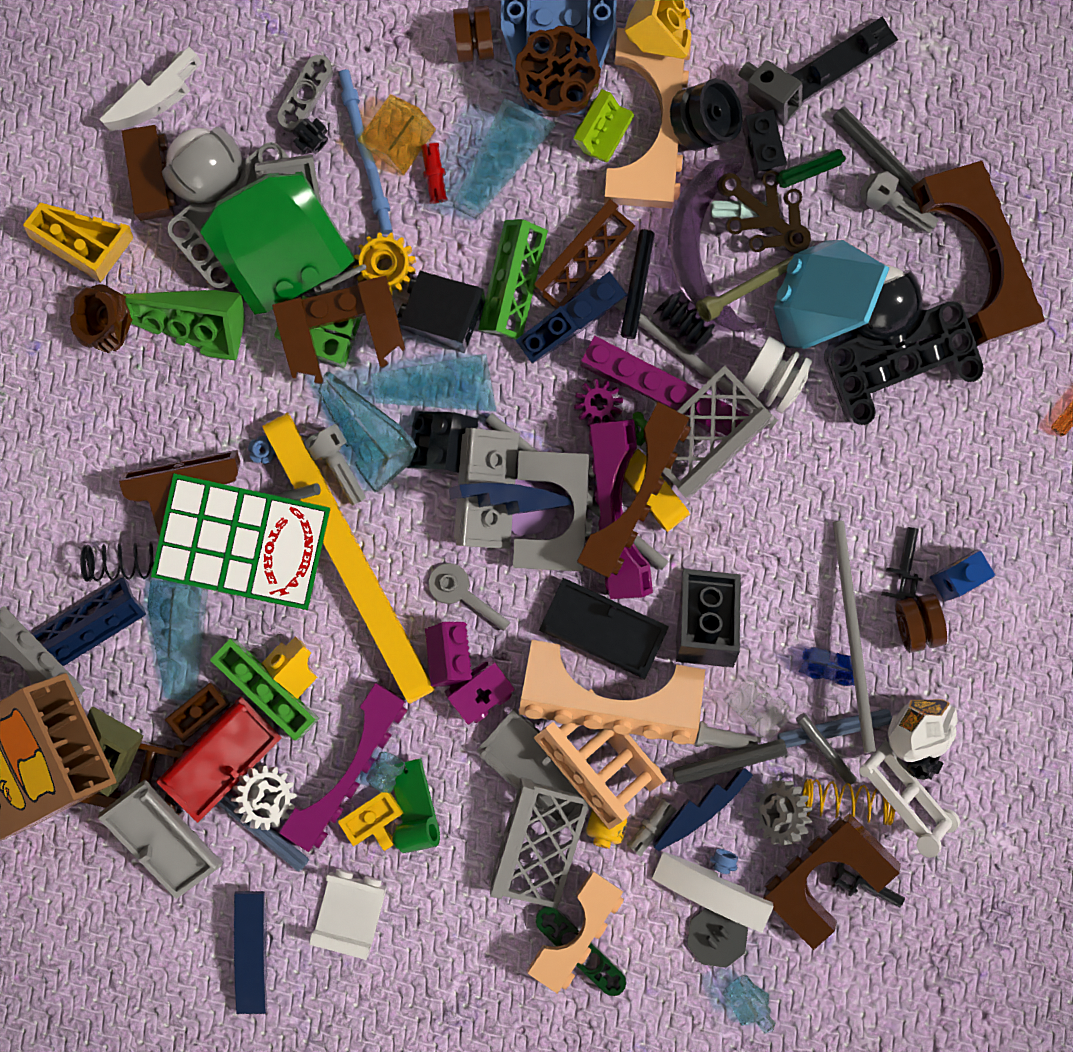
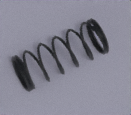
(87, 554)

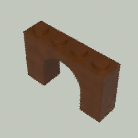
(844, 843)

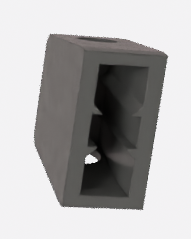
(773, 89)

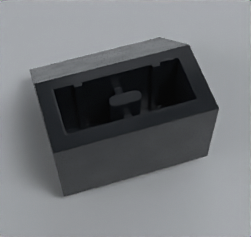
(439, 440)

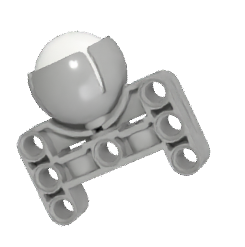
(203, 170)

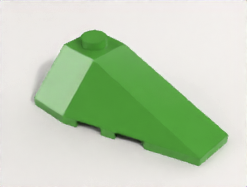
(201, 318)

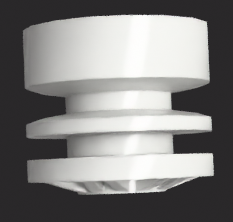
(777, 375)

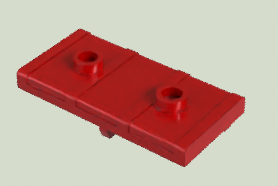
(218, 759)

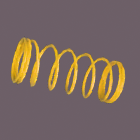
(888, 816)

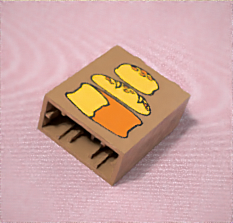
(46, 755)

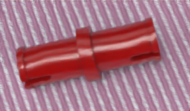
(434, 173)

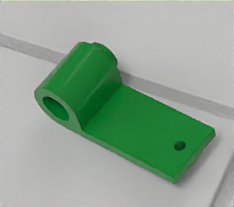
(419, 823)

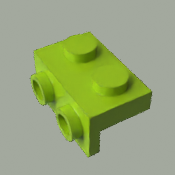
(603, 127)

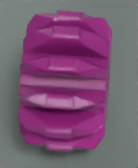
(605, 396)

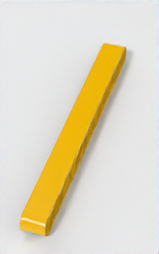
(351, 563)

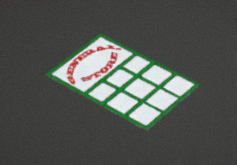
(240, 542)

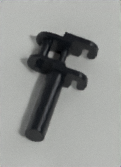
(905, 567)
(886, 894)

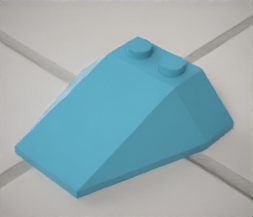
(827, 293)

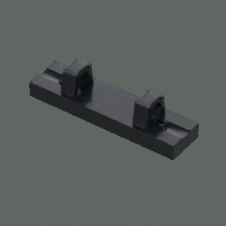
(845, 58)

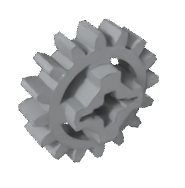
(782, 812)

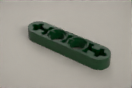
(613, 970)

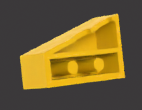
(79, 239)

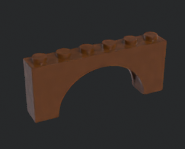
(970, 198)

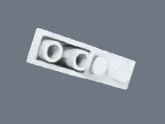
(146, 102)

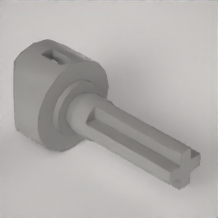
(877, 199)
(327, 445)

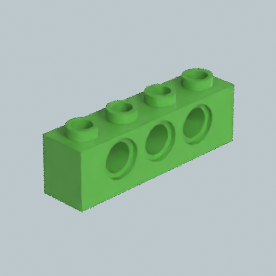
(263, 690)

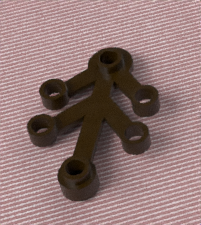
(768, 215)

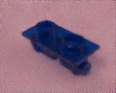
(818, 666)

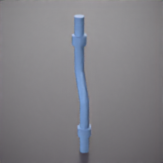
(379, 203)

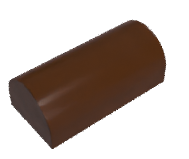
(197, 711)

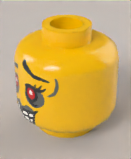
(602, 835)

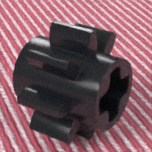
(310, 135)
(925, 767)

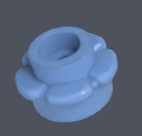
(255, 454)
(724, 861)

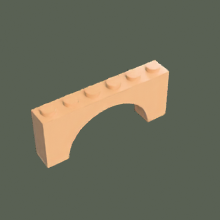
(653, 176)
(665, 715)

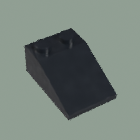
(709, 618)

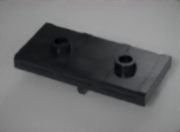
(604, 628)

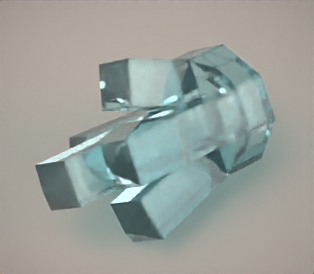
(749, 1003)

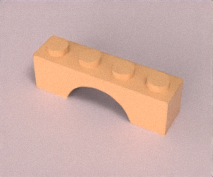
(555, 963)

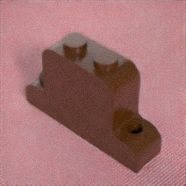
(155, 482)

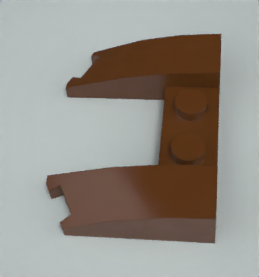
(299, 316)

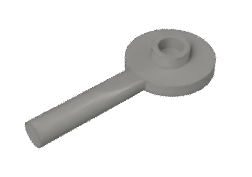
(451, 584)

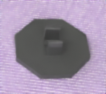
(716, 939)

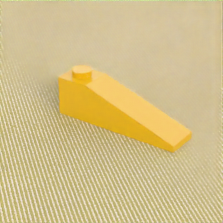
(660, 27)

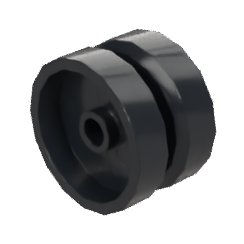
(706, 115)

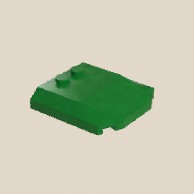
(275, 240)

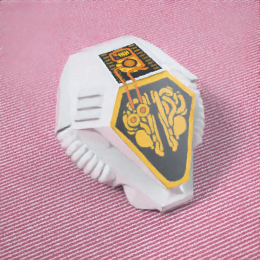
(923, 729)

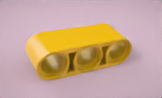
(666, 506)

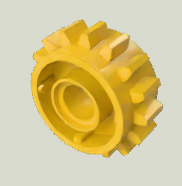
(386, 248)

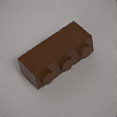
(145, 162)

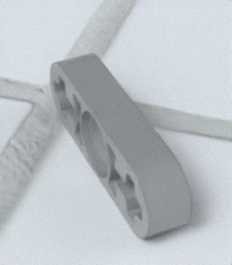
(321, 79)

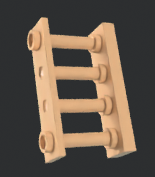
(592, 784)

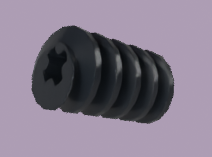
(686, 321)

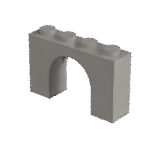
(573, 474)
(25, 649)

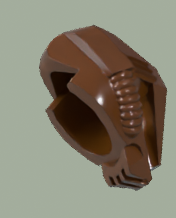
(100, 318)

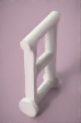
(946, 819)

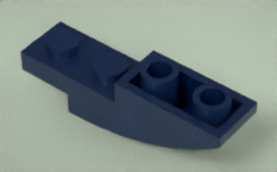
(571, 318)

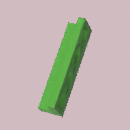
(508, 276)

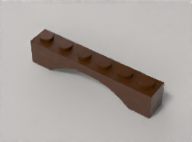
(661, 436)

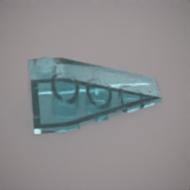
(376, 439)
(177, 630)

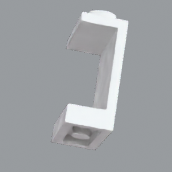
(349, 914)

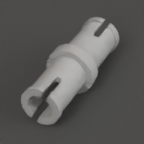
(651, 827)

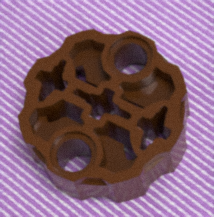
(530, 63)

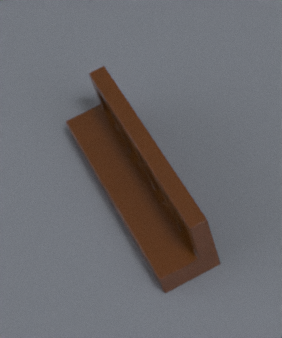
(577, 247)

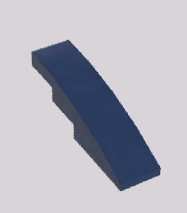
(516, 497)
(693, 816)
(250, 952)

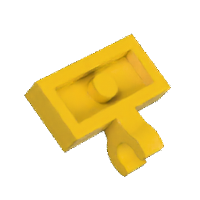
(372, 819)

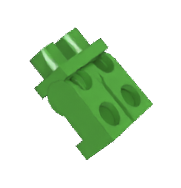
(330, 346)

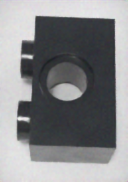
(764, 143)

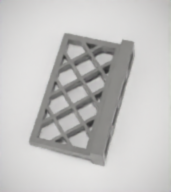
(729, 445)
(513, 844)

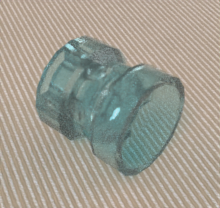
(385, 772)

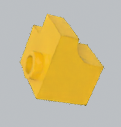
(289, 666)

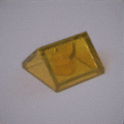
(397, 133)

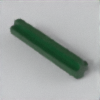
(810, 168)

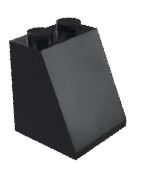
(442, 310)

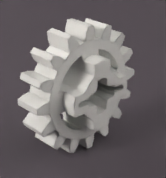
(259, 786)

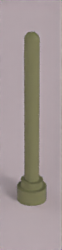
(710, 307)

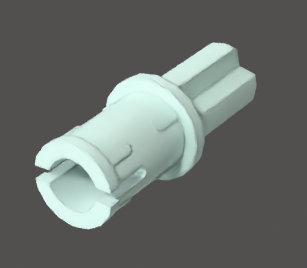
(731, 209)

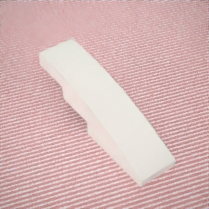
(712, 892)

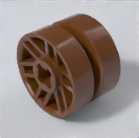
(473, 34)
(921, 623)

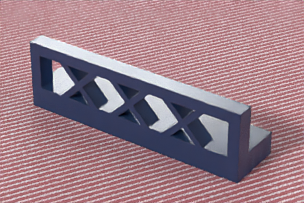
(91, 630)

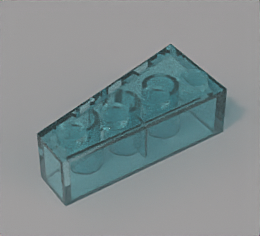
(505, 150)
(444, 384)

